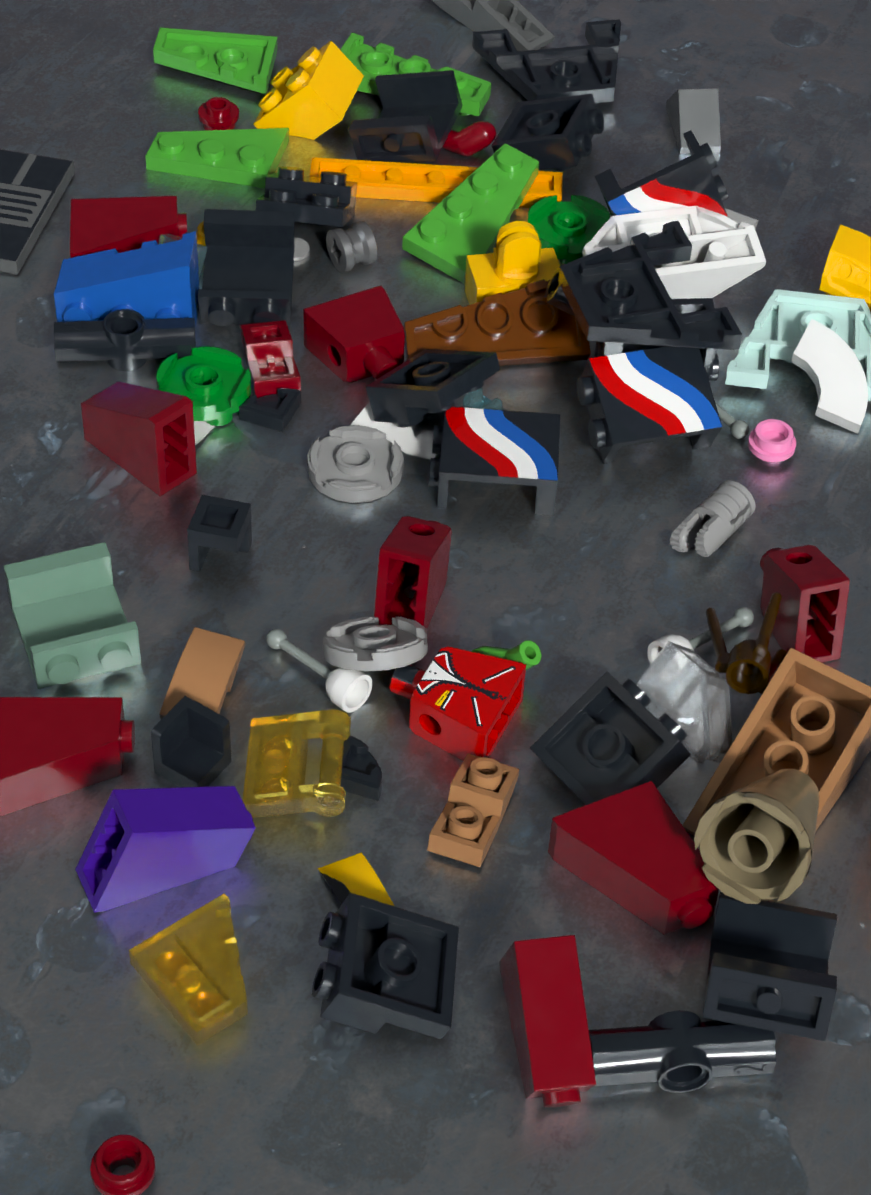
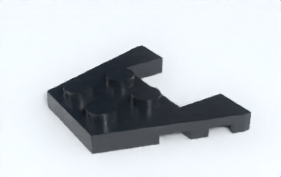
(557, 70)
(624, 300)

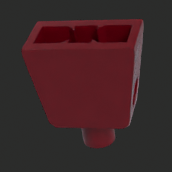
(356, 335)
(415, 556)
(811, 602)

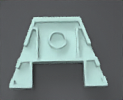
(783, 325)

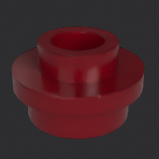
(218, 114)
(122, 1151)

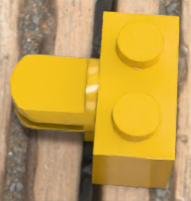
(512, 265)

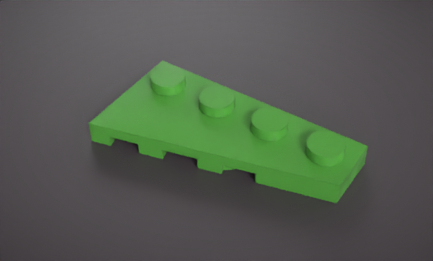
(382, 61)
(473, 213)

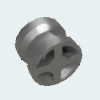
(351, 246)

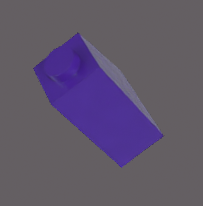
(161, 841)

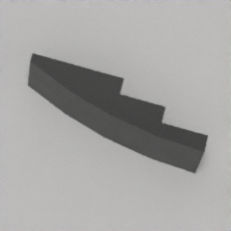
(488, 15)

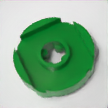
(557, 220)
(211, 402)

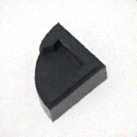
(271, 410)
(360, 770)

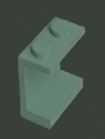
(71, 615)

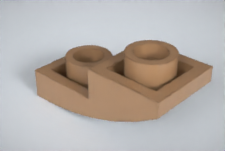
(205, 670)
(473, 810)

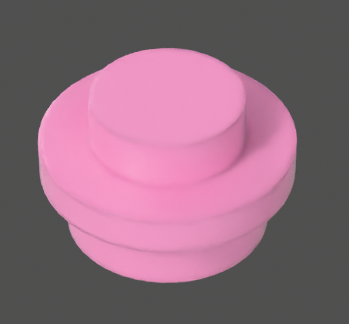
(772, 441)

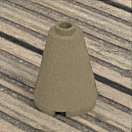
(760, 837)

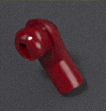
(470, 139)

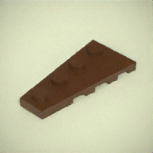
(511, 324)

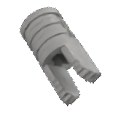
(714, 519)

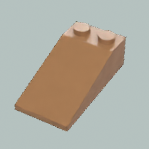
(804, 722)

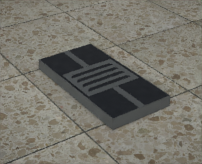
(28, 197)

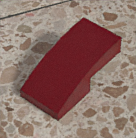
(270, 357)

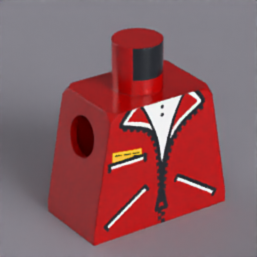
(462, 699)

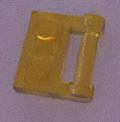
(279, 759)

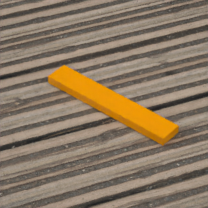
(421, 181)

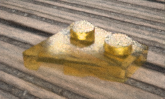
(196, 970)

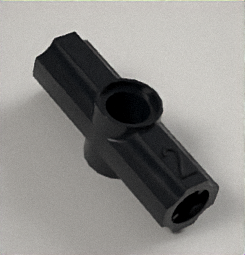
(123, 339)
(680, 1052)

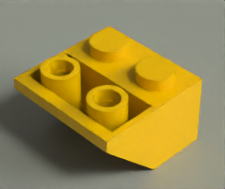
(311, 94)

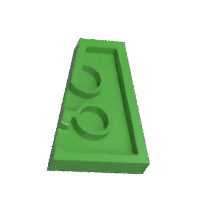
(221, 56)
(220, 155)

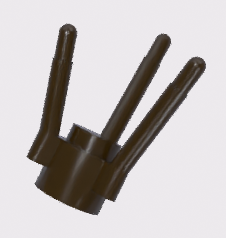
(749, 662)

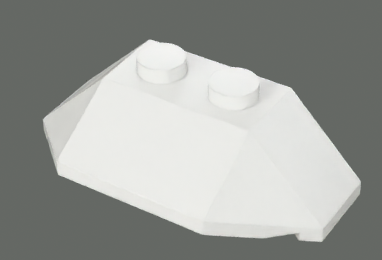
(720, 251)

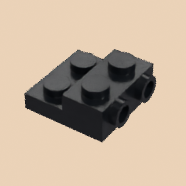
(553, 130)
(312, 199)
(428, 384)
(611, 742)
(386, 968)

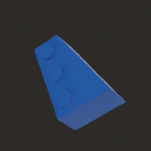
(151, 280)

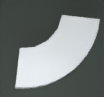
(836, 374)

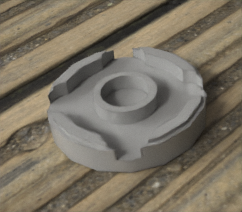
(355, 464)
(367, 646)

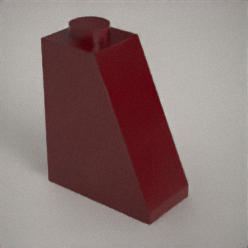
(122, 223)
(143, 433)
(59, 746)
(636, 857)
(548, 1019)

